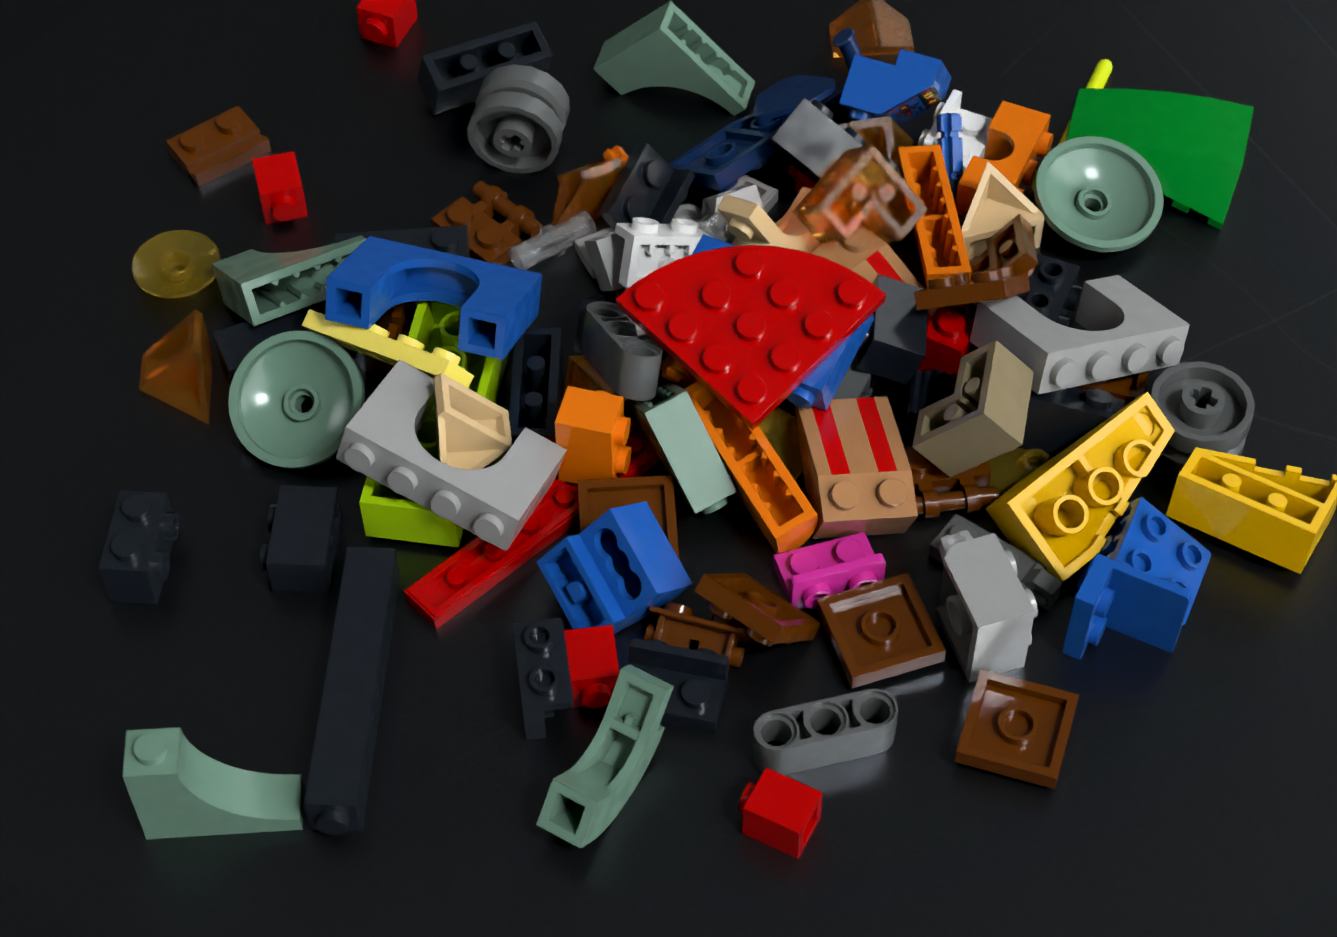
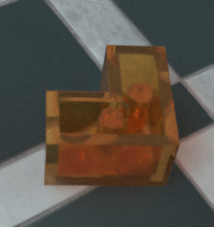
(856, 192)

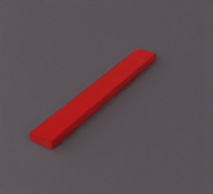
(483, 565)

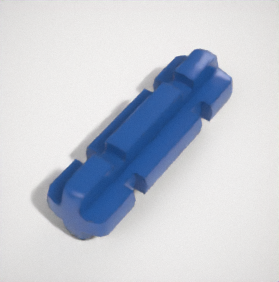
(951, 145)

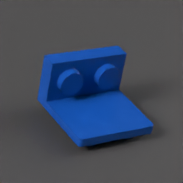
(1155, 546)
(1127, 602)

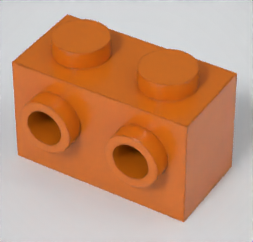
(594, 434)

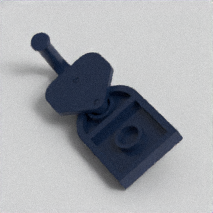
(743, 144)

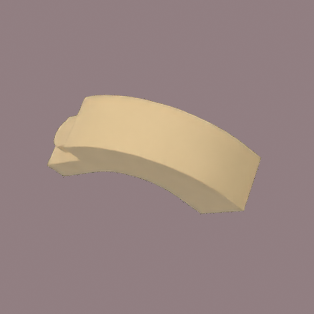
(754, 226)

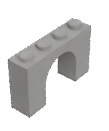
(1123, 338)
(483, 501)

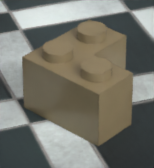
(981, 416)

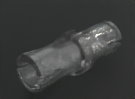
(551, 241)

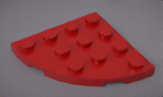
(751, 319)

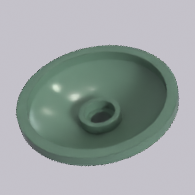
(1105, 178)
(270, 392)

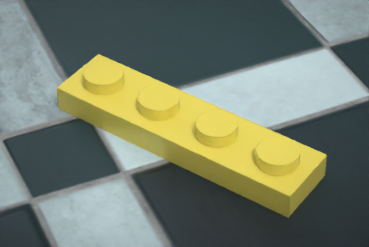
(377, 345)

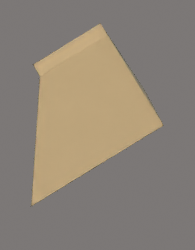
(993, 207)
(468, 426)

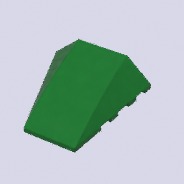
(1186, 139)

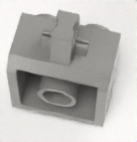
(984, 604)

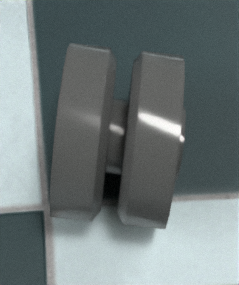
(518, 119)
(1206, 409)

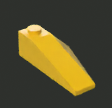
(1077, 495)

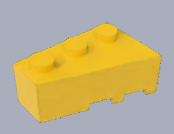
(1254, 506)

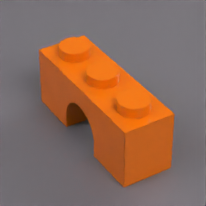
(1013, 146)

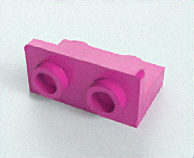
(827, 569)

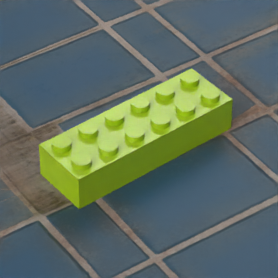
(392, 514)

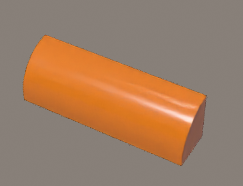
(939, 229)
(757, 474)

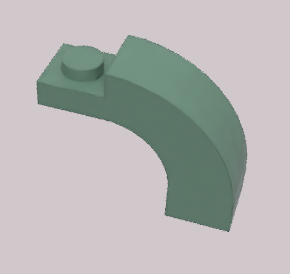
(600, 783)

